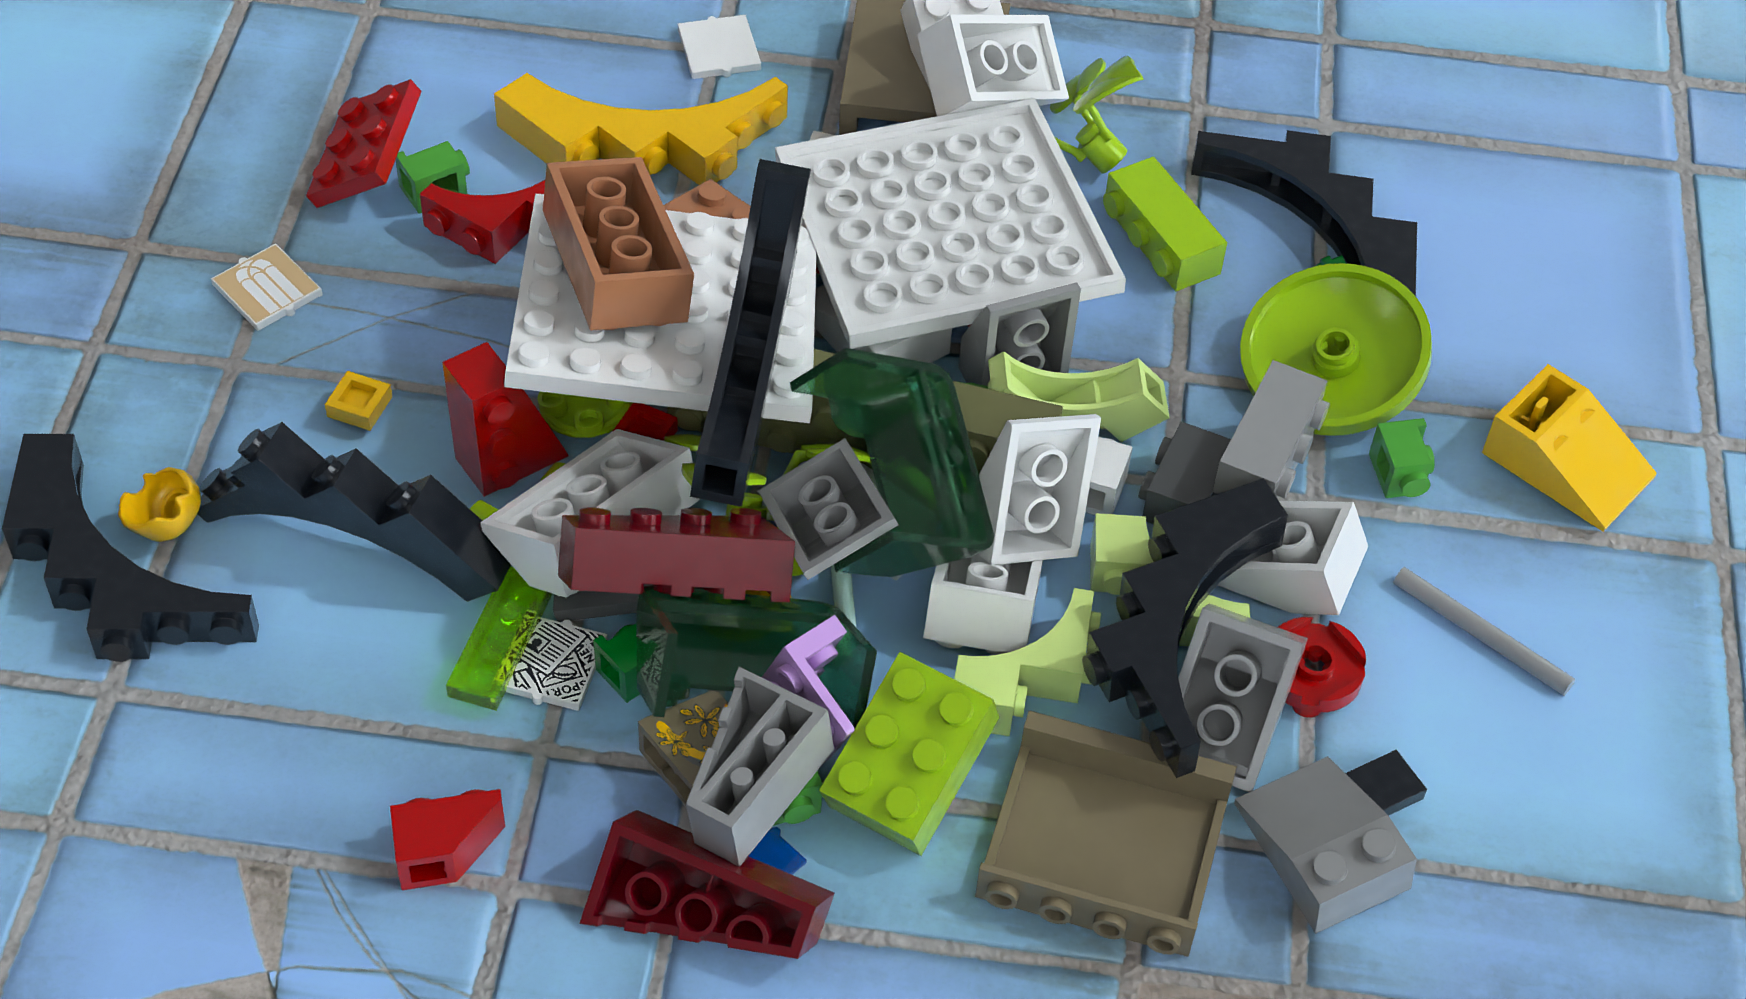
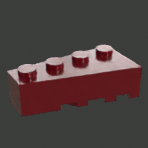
(676, 553)

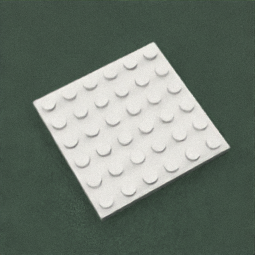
(946, 218)
(651, 363)

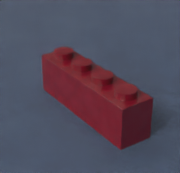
(669, 885)

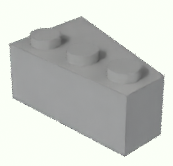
(1274, 431)
(757, 765)

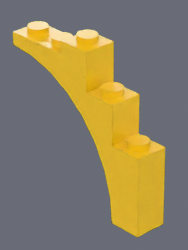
(694, 139)

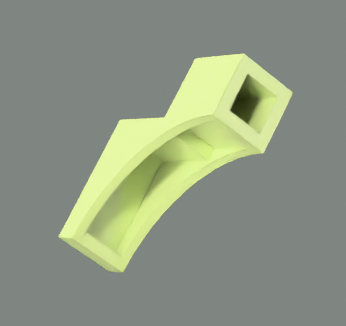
(1125, 396)
(1121, 545)
(1042, 669)

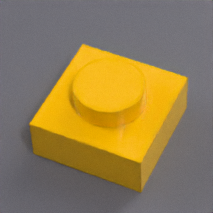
(358, 400)

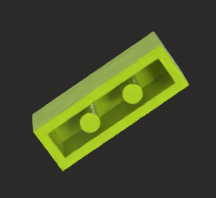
(1164, 224)

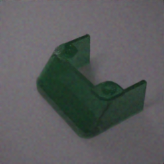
(916, 455)
(707, 638)

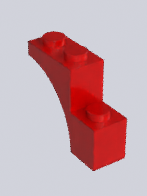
(480, 223)

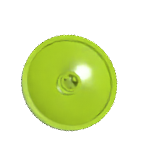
(1347, 328)

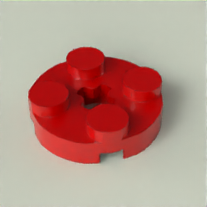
(1341, 675)

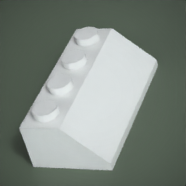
(612, 475)

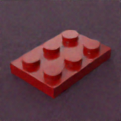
(363, 143)

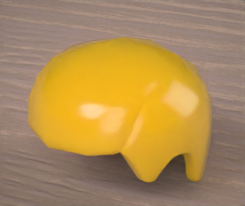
(162, 506)

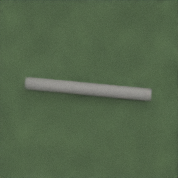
(1484, 631)

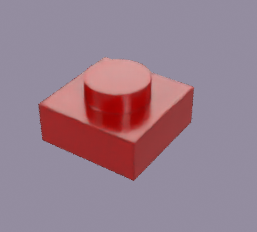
(648, 422)

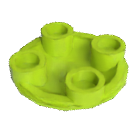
(580, 415)

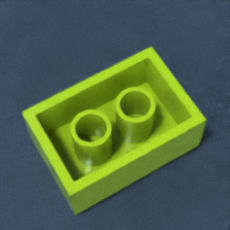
(910, 753)

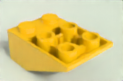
(1568, 448)

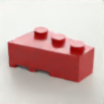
(493, 426)

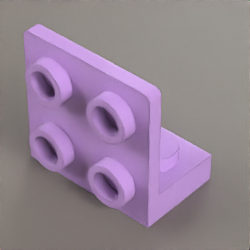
(801, 665)

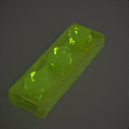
(497, 642)

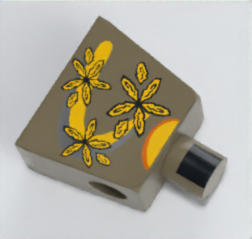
(680, 739)

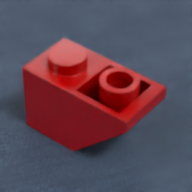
(444, 835)

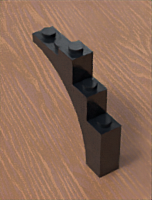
(1331, 203)
(751, 334)
(350, 493)
(1190, 556)
(85, 572)

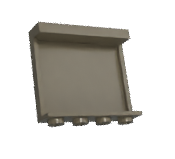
(881, 69)
(1105, 835)

